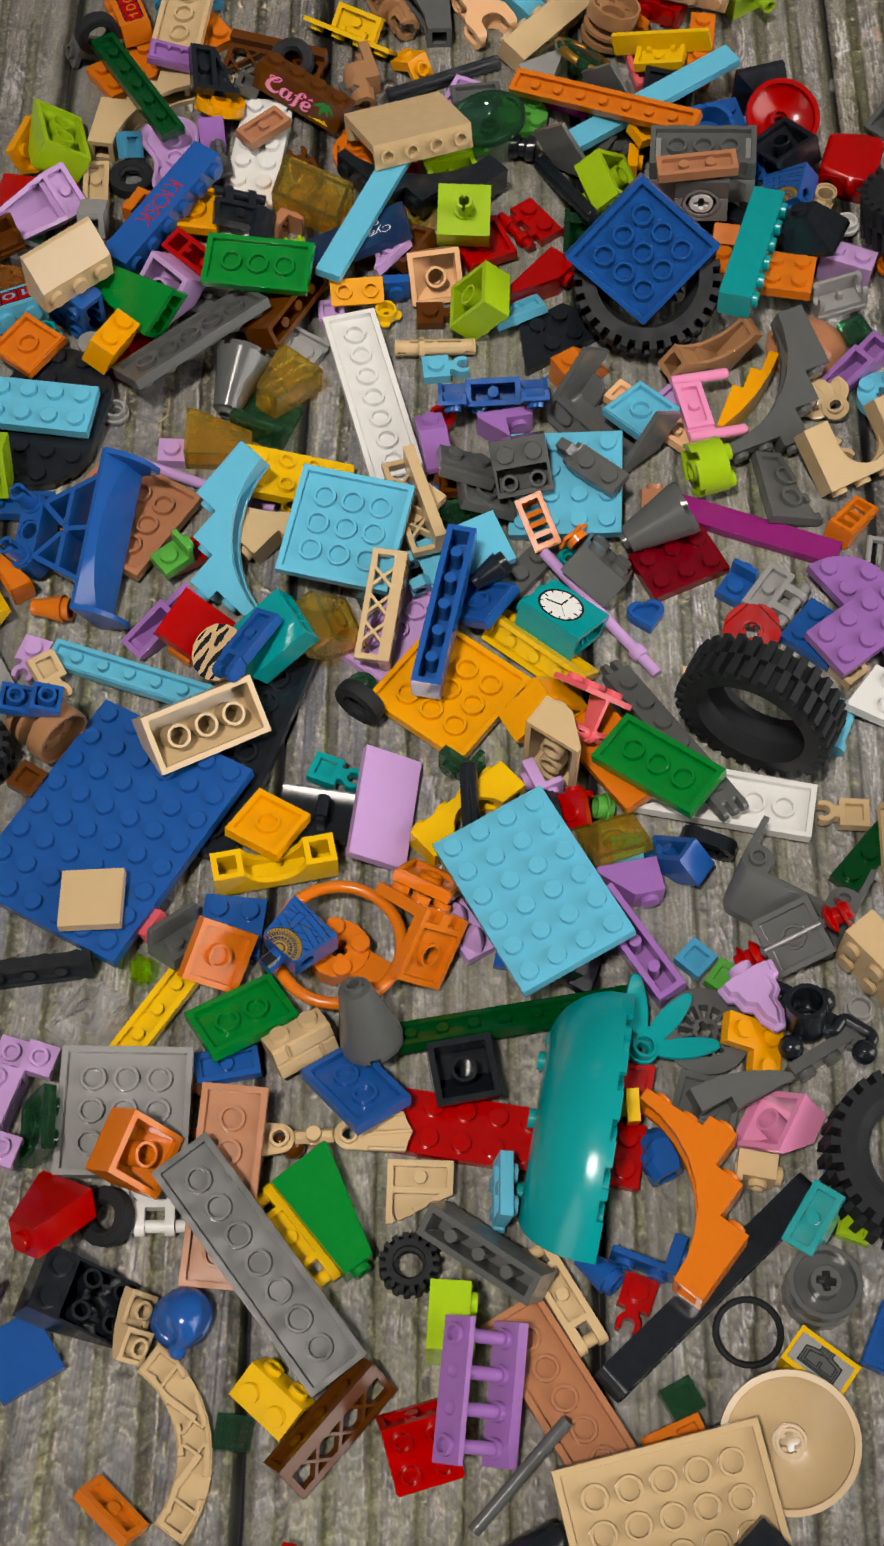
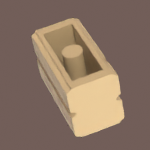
(299, 1042)

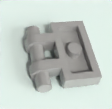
(770, 589)

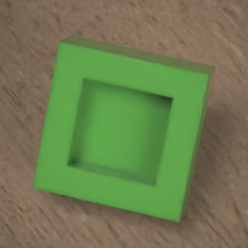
(718, 975)

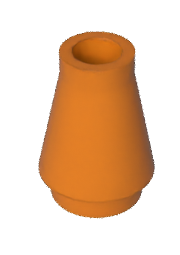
(53, 608)

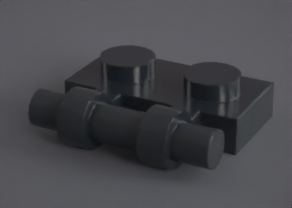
(235, 207)

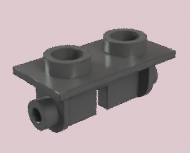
(219, 146)

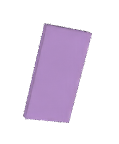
(410, 630)
(383, 808)

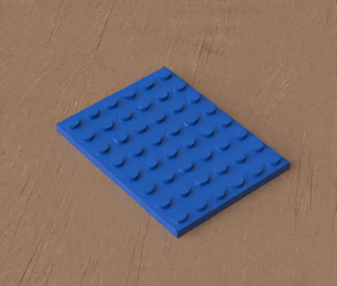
(112, 811)

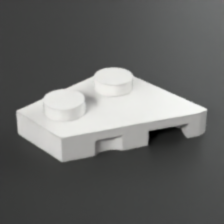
(869, 697)

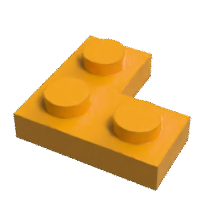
(748, 1035)

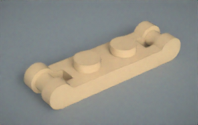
(570, 1305)

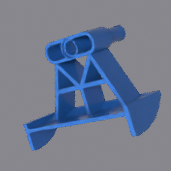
(99, 542)

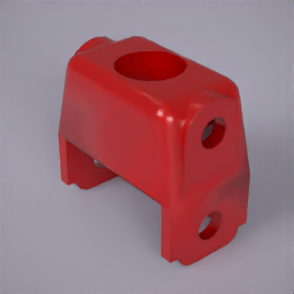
(849, 162)

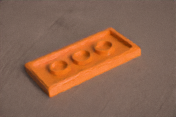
(624, 793)

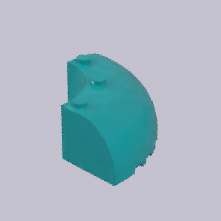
(576, 1125)

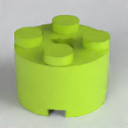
(708, 466)

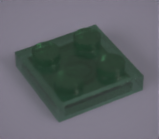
(39, 1125)

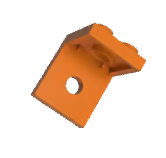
(430, 928)

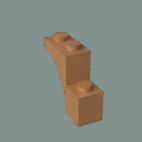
(714, 353)

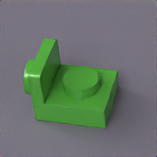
(174, 555)

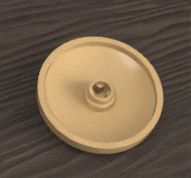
(807, 1436)

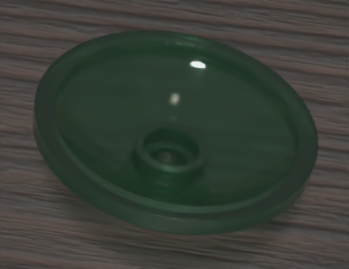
(494, 117)

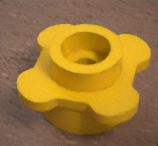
(387, 313)

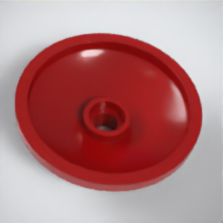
(782, 99)

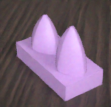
(474, 942)

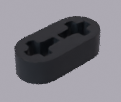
(715, 844)

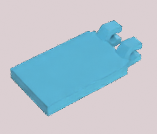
(489, 540)

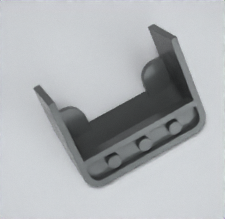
(560, 143)
(577, 409)
(757, 892)

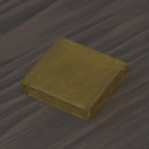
(614, 839)

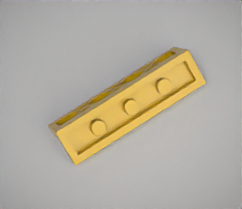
(532, 652)

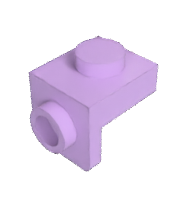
(533, 777)

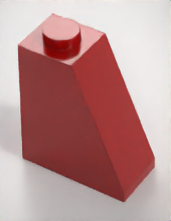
(50, 1214)

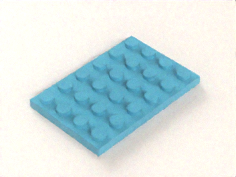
(533, 891)

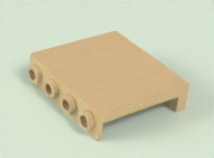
(410, 129)

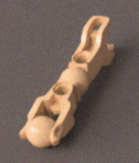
(482, 16)

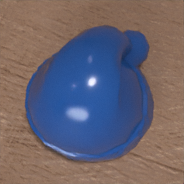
(181, 1320)

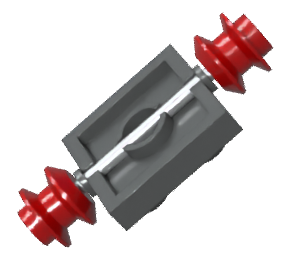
(796, 934)

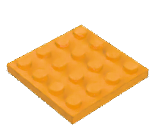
(471, 700)

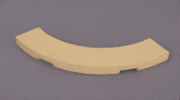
(192, 1443)

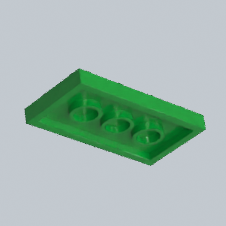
(258, 264)
(659, 765)

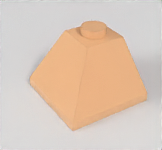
(433, 273)

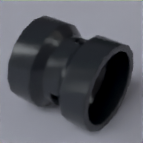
(522, 147)

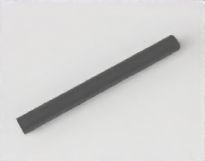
(519, 1477)

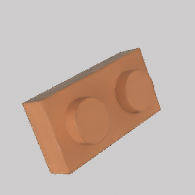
(263, 128)

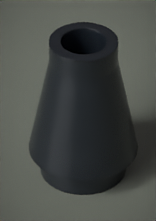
(491, 570)

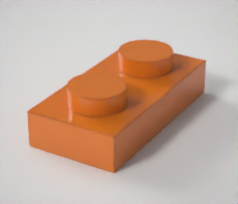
(111, 1511)

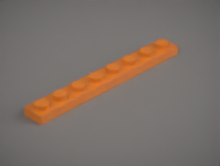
(601, 100)

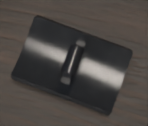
(328, 808)

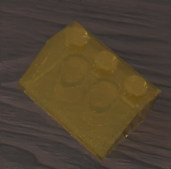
(312, 193)

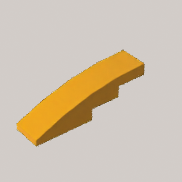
(744, 399)

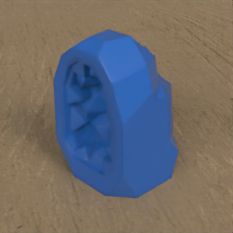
(659, 1158)

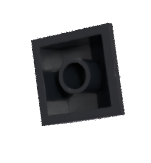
(463, 1069)

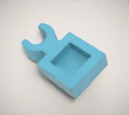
(440, 369)

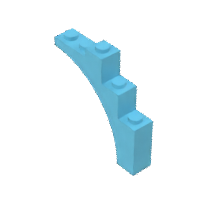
(226, 498)

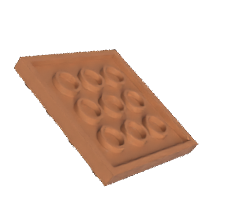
(158, 511)

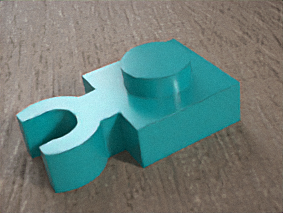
(330, 771)

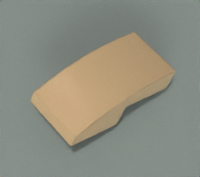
(132, 1320)

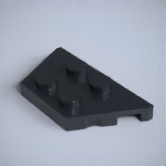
(551, 335)

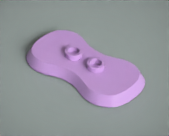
(168, 153)

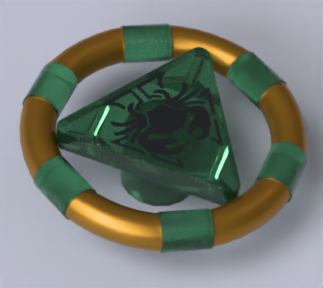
(579, 55)

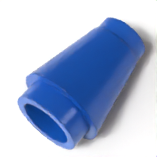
(603, 1276)

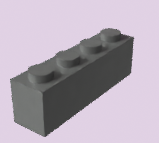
(486, 1252)

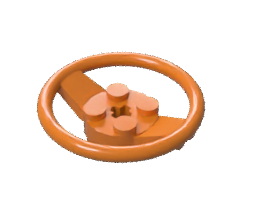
(353, 940)

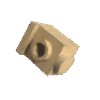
(758, 1169)

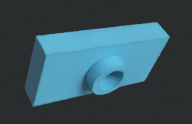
(523, 310)

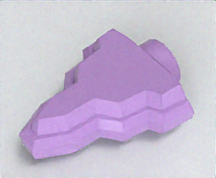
(755, 993)

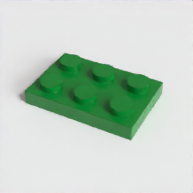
(240, 1017)

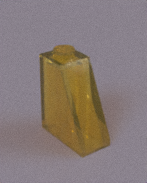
(287, 382)
(210, 439)

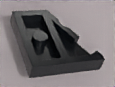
(208, 73)

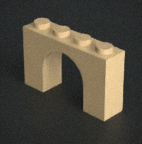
(827, 462)

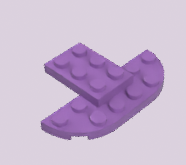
(856, 628)

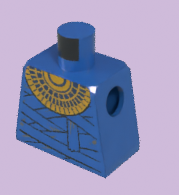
(797, 182)
(297, 939)

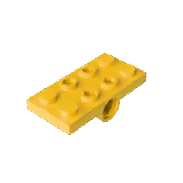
(284, 473)

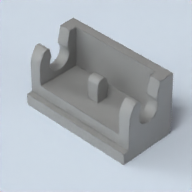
(838, 296)

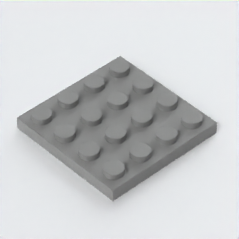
(104, 1077)

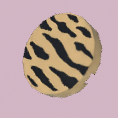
(209, 647)

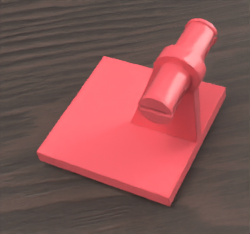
(597, 705)

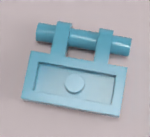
(501, 1186)

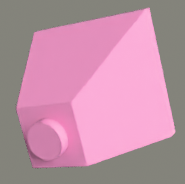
(780, 1123)

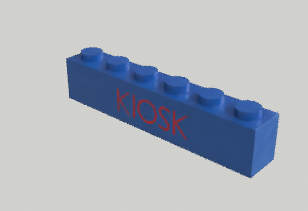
(164, 207)

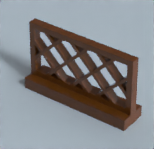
(258, 45)

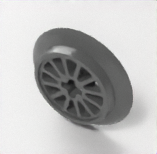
(710, 1001)

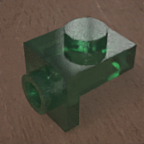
(450, 760)

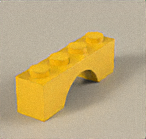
(496, 788)
(243, 872)

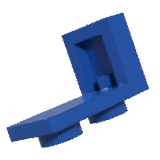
(652, 1268)

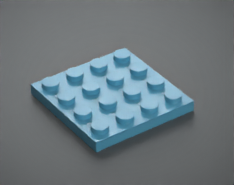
(574, 499)
(339, 522)

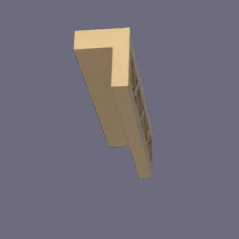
(423, 497)
(393, 610)

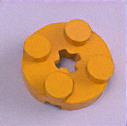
(220, 106)

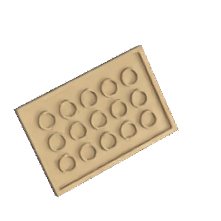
(673, 1491)

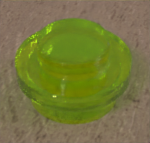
(140, 969)

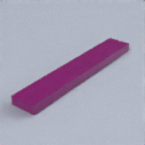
(761, 533)

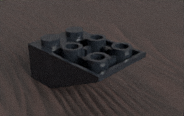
(72, 1297)

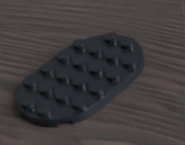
(48, 459)

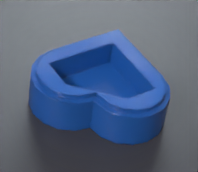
(646, 614)

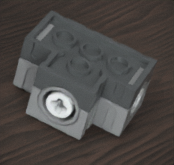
(706, 197)

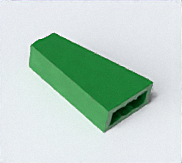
(142, 299)
(323, 1206)

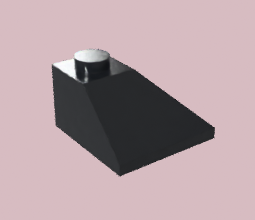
(750, 78)
(788, 145)
(813, 229)

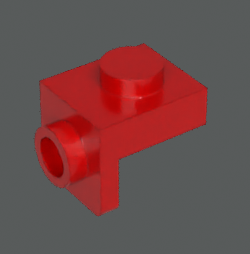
(576, 807)

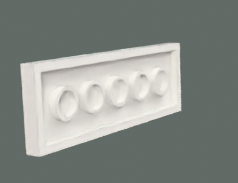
(784, 801)

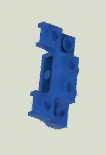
(492, 394)

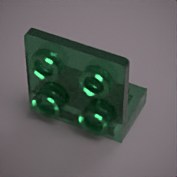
(265, 429)

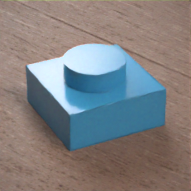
(129, 144)
(695, 959)

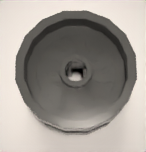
(804, 1285)

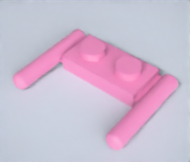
(695, 408)

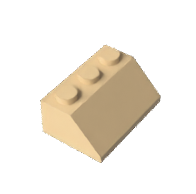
(66, 265)
(553, 741)

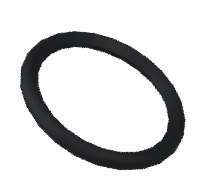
(737, 1362)

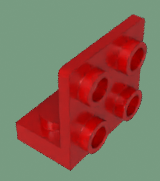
(409, 1448)

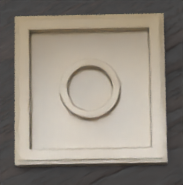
(91, 899)

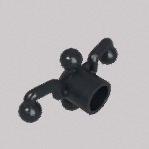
(819, 1021)

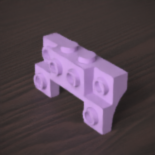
(17, 1062)

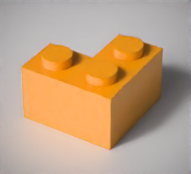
(522, 706)

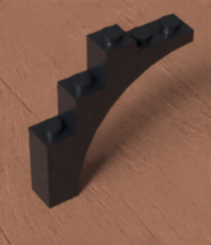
(420, 191)

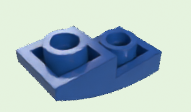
(30, 701)

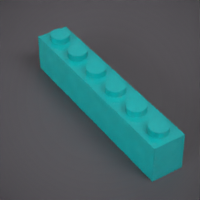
(751, 252)

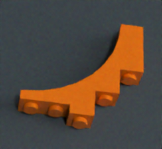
(703, 1150)

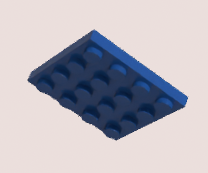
(642, 249)

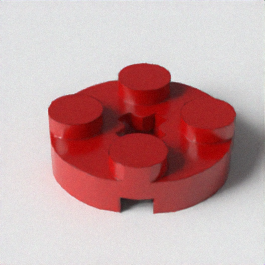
(752, 616)

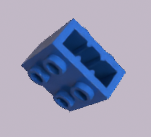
(81, 313)

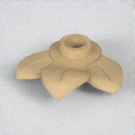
(830, 394)

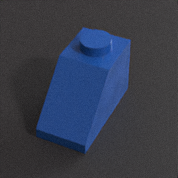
(681, 859)

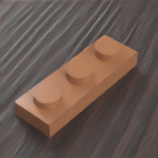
(697, 165)

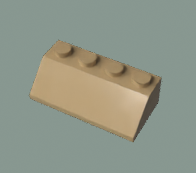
(202, 725)

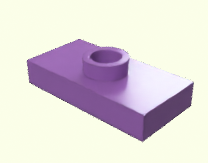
(168, 55)

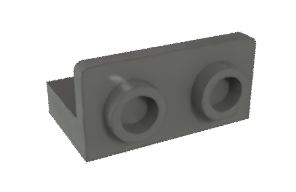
(170, 936)

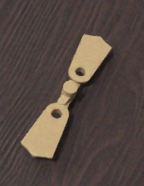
(387, 1136)

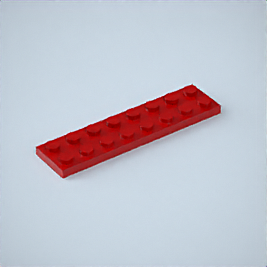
(480, 1129)

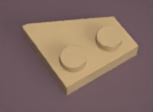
(415, 1185)

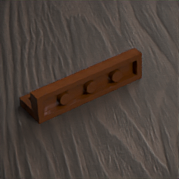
(319, 1423)

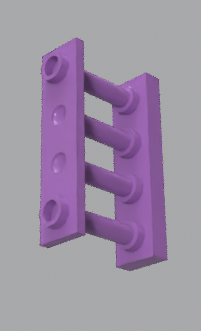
(503, 1399)

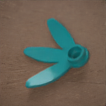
(653, 1037)

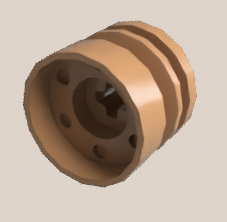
(605, 18)
(48, 736)

